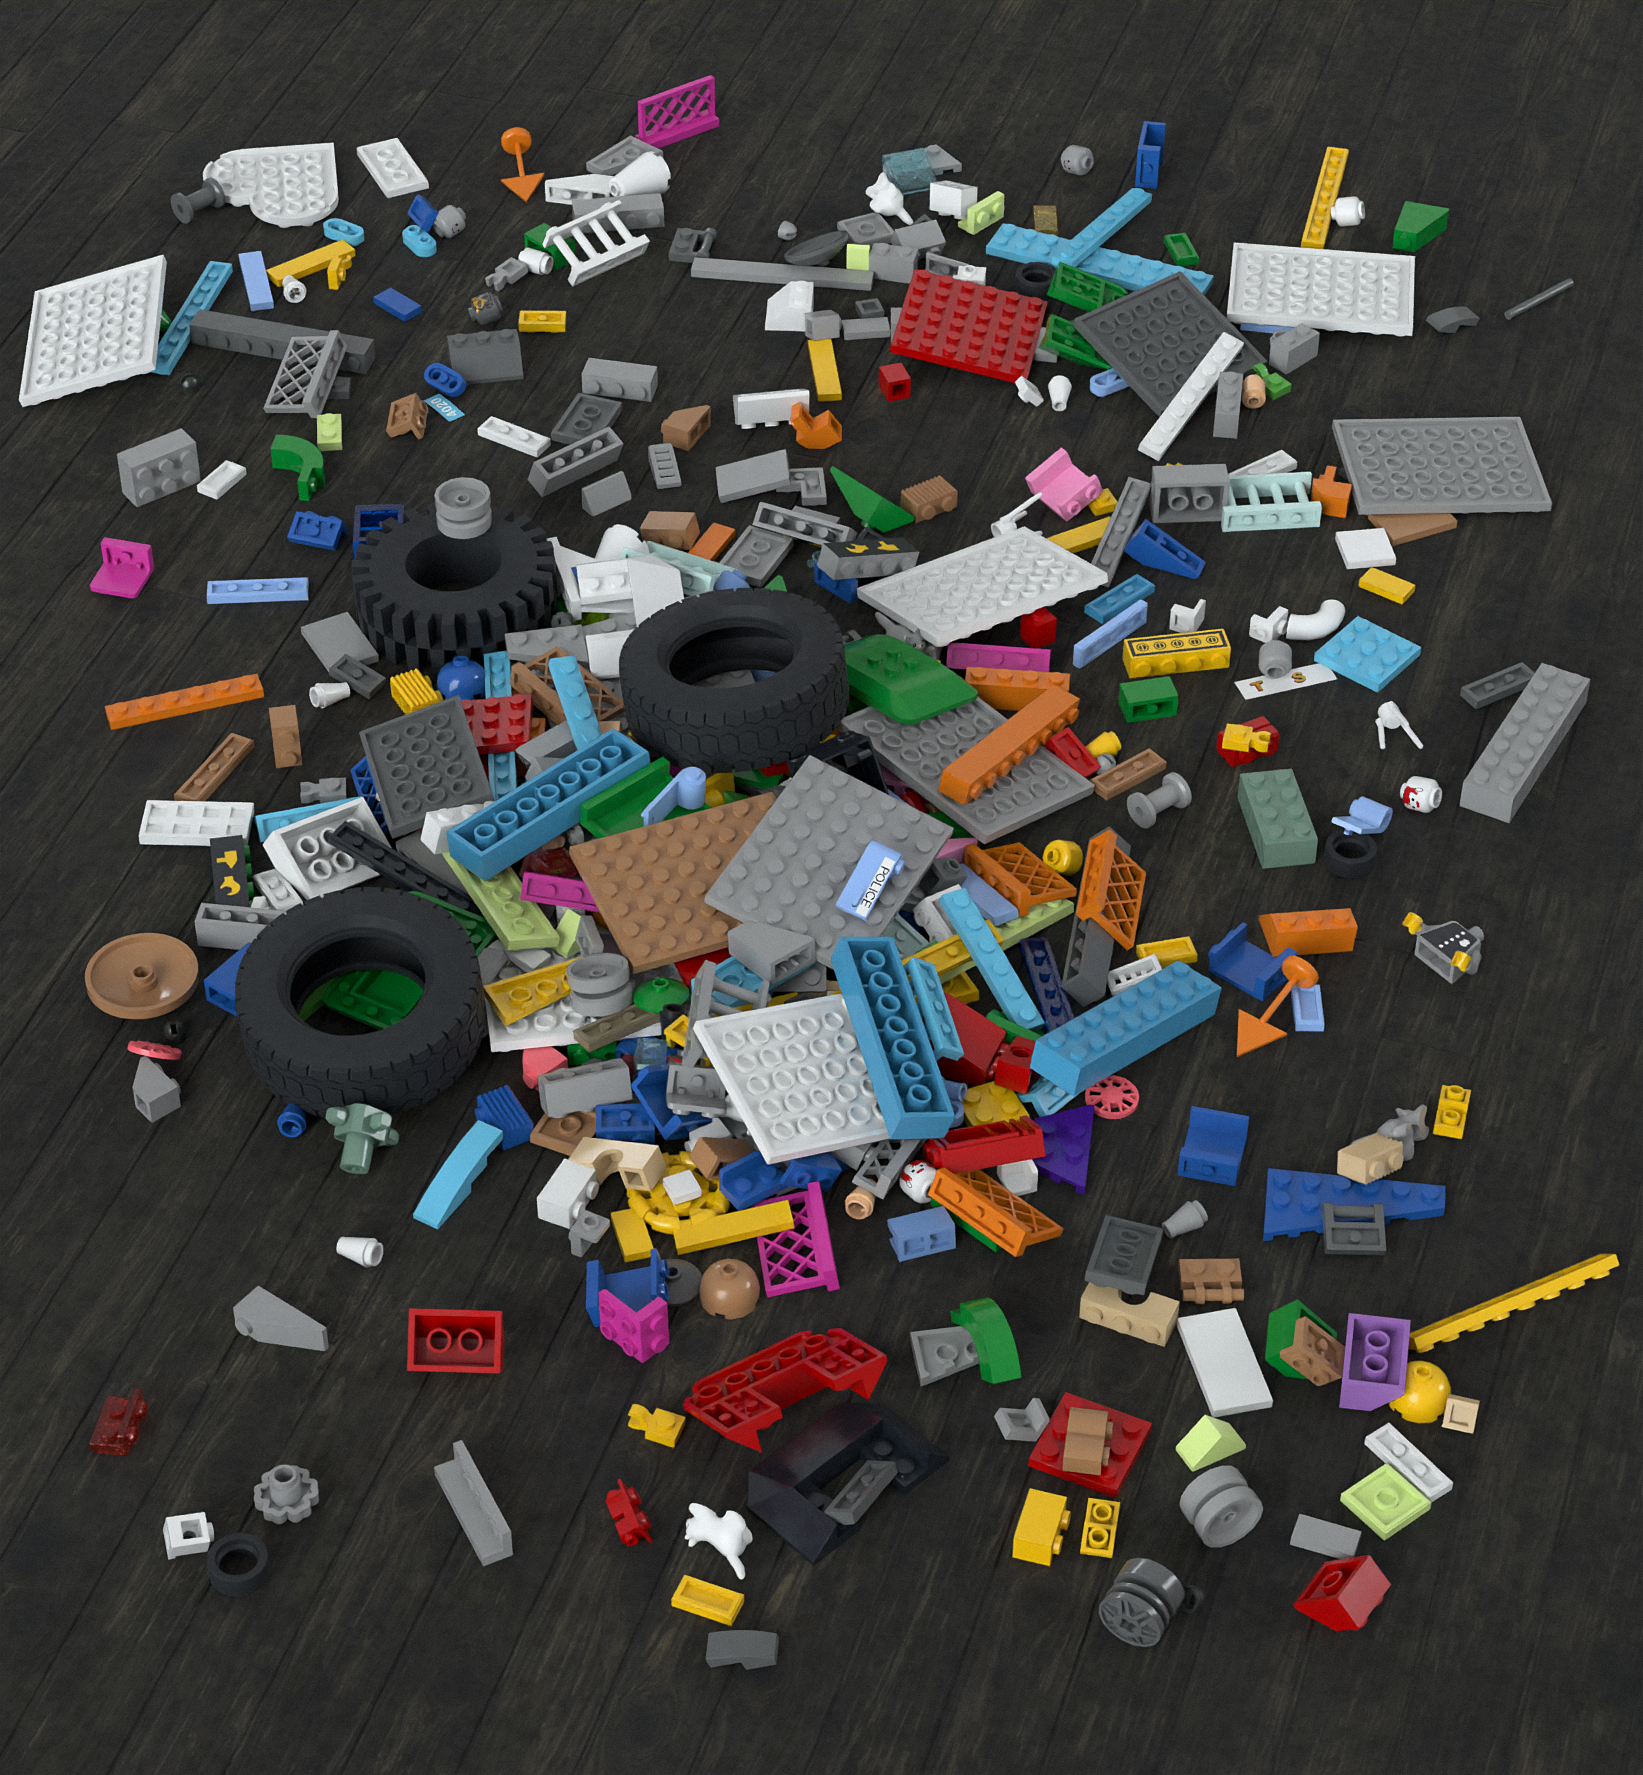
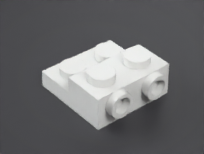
(933, 917)

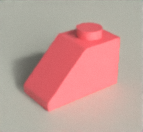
(541, 1061)

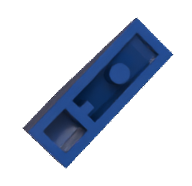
(1160, 551)

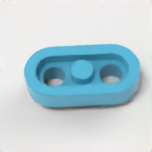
(339, 229)
(419, 241)

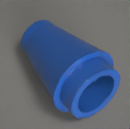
(292, 1121)

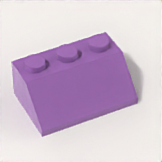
(1374, 1361)

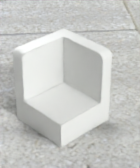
(1186, 619)
(1019, 1177)

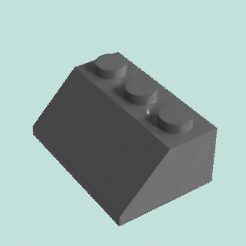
(486, 356)

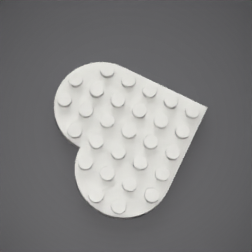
(281, 182)

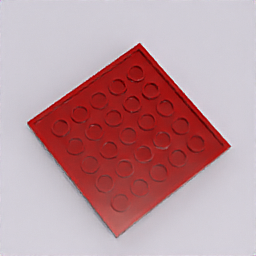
(968, 326)

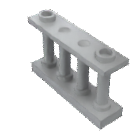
(703, 1004)

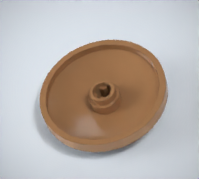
(142, 976)

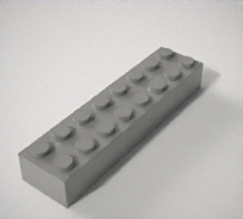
(1524, 743)

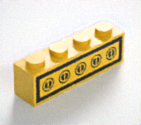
(1176, 653)

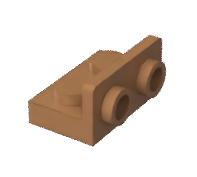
(407, 415)
(1315, 1353)

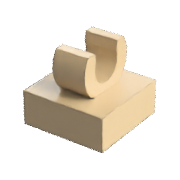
(1460, 1413)

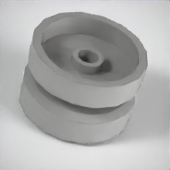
(463, 508)
(599, 984)
(1221, 1506)

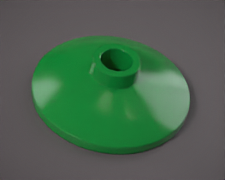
(657, 992)

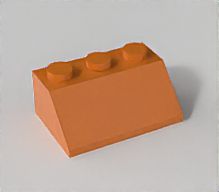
(1310, 931)

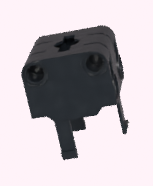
(848, 753)

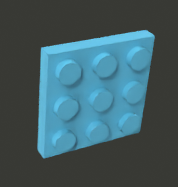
(1367, 654)

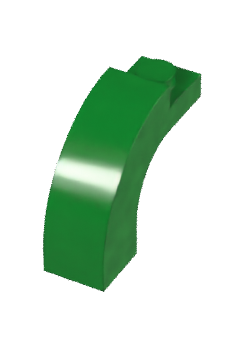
(302, 457)
(991, 1338)

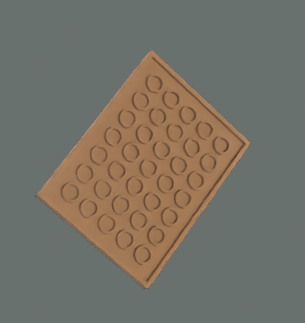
(657, 878)

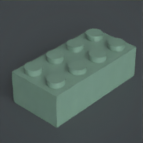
(1277, 818)

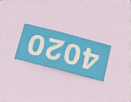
(444, 407)

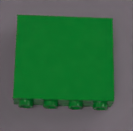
(622, 804)

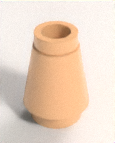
(860, 1203)

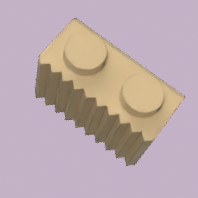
(1370, 1158)

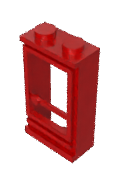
(986, 1145)

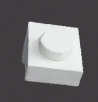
(1269, 628)

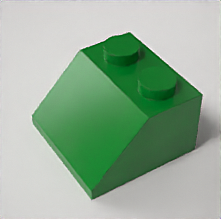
(1281, 1334)

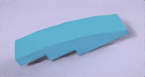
(457, 1173)

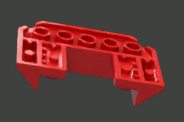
(756, 1388)

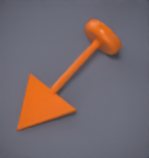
(516, 142)
(1256, 1032)

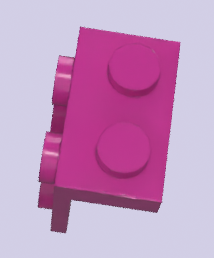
(124, 568)
(637, 1333)

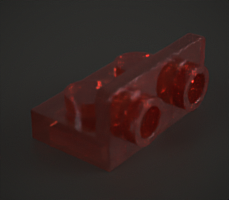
(550, 862)
(119, 1424)

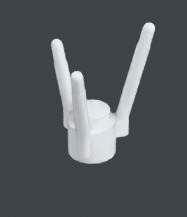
(1007, 523)
(1392, 718)

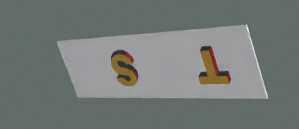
(1294, 679)

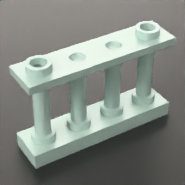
(1270, 516)
(696, 573)

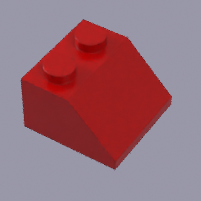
(1344, 1593)

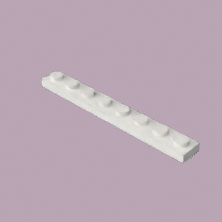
(1190, 396)

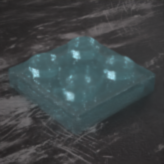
(909, 170)

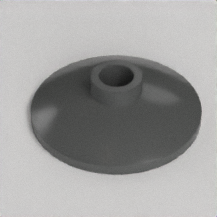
(682, 1282)

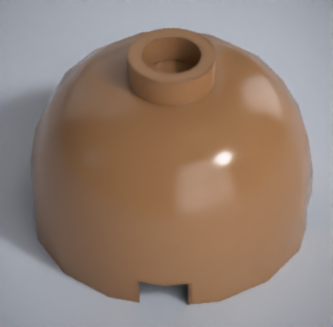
(729, 1289)

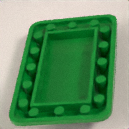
(903, 680)
(387, 997)

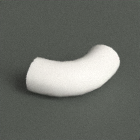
(1318, 624)

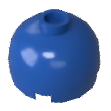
(461, 678)

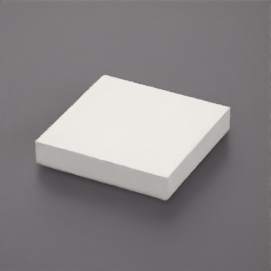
(1365, 548)

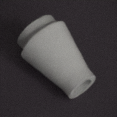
(1187, 1218)

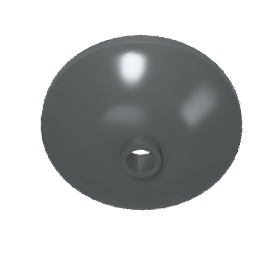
(818, 249)

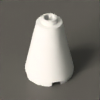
(643, 176)
(616, 539)

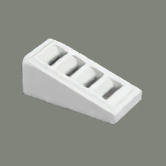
(1142, 968)

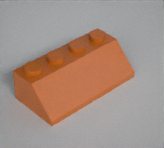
(1013, 688)

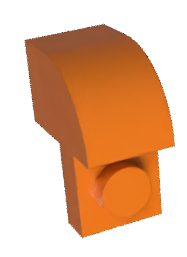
(817, 431)
(1331, 494)

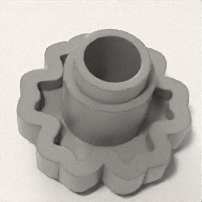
(286, 1494)

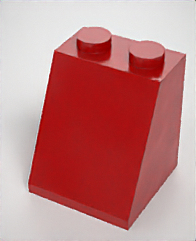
(980, 1043)

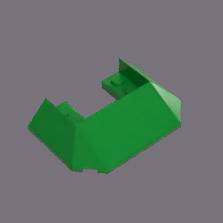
(1083, 292)

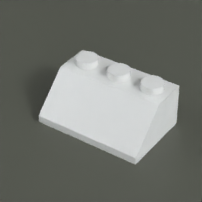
(767, 407)

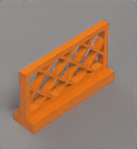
(1097, 883)
(1009, 884)
(992, 1210)

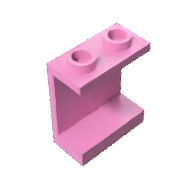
(1063, 485)

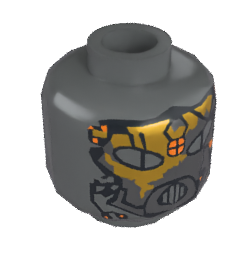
(485, 308)

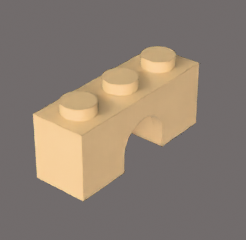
(637, 1162)
(1148, 1321)

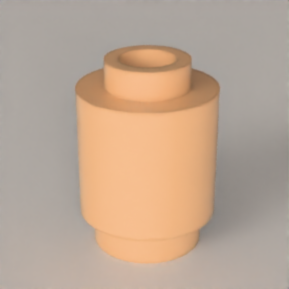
(1253, 392)

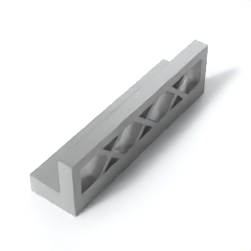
(887, 1174)
(474, 1506)

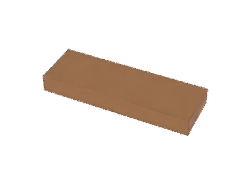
(1128, 774)

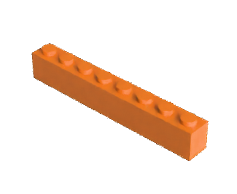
(1008, 745)

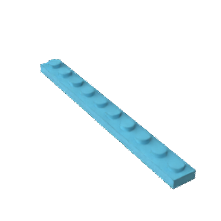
(497, 684)

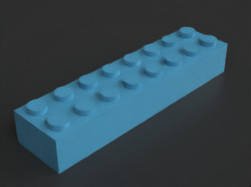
(542, 805)
(1125, 1028)
(892, 1038)

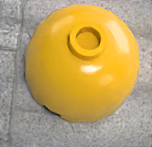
(1424, 1393)

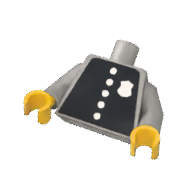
(1446, 947)

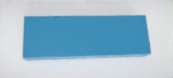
(1119, 598)

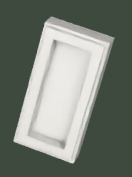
(221, 479)

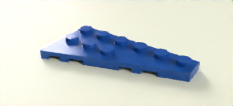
(1297, 1197)

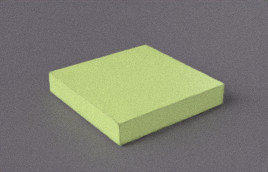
(1385, 1501)

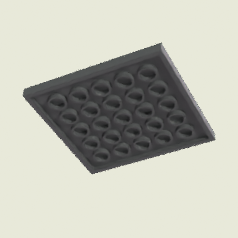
(1161, 338)

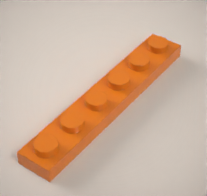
(184, 701)

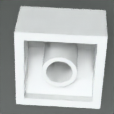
(788, 307)

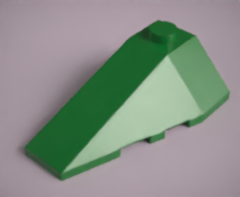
(870, 506)

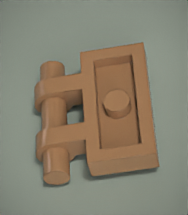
(1211, 1280)

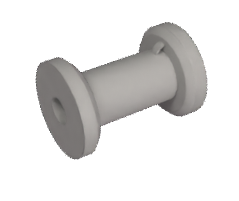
(1173, 792)

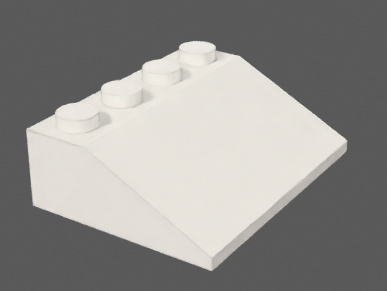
(312, 863)

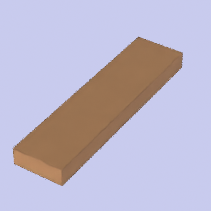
(215, 769)

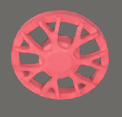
(154, 1050)
(1113, 1097)

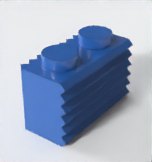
(506, 1113)

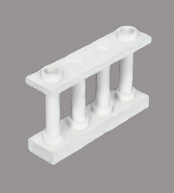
(598, 262)

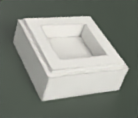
(682, 1187)

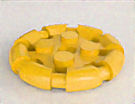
(698, 1209)

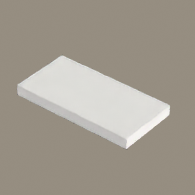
(392, 168)
(1224, 1362)

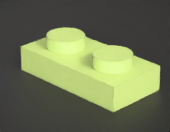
(329, 432)

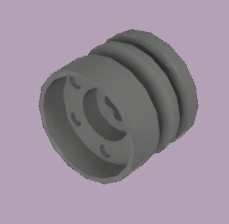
(1141, 1602)

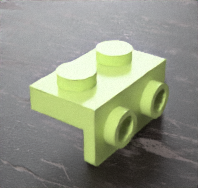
(983, 213)

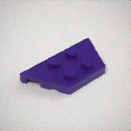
(1066, 1146)

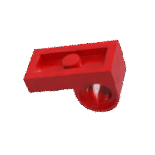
(1072, 752)

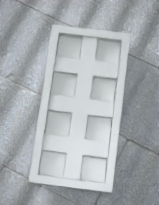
(194, 822)

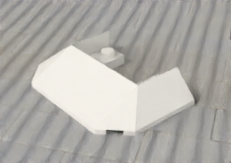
(645, 580)

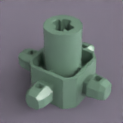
(361, 1131)

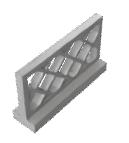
(321, 376)

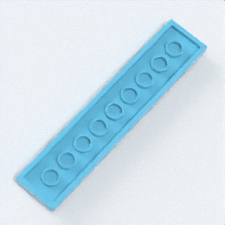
(1111, 265)

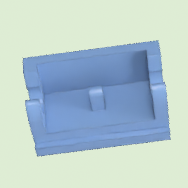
(922, 1233)

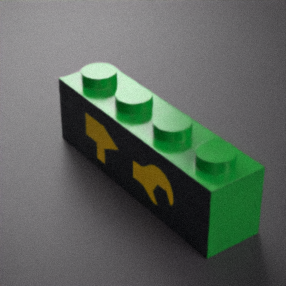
(231, 871)

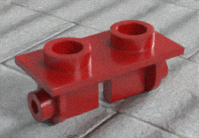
(625, 1503)

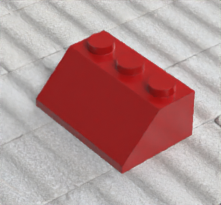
(455, 1340)

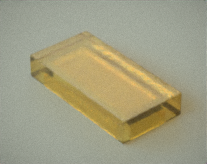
(1045, 219)

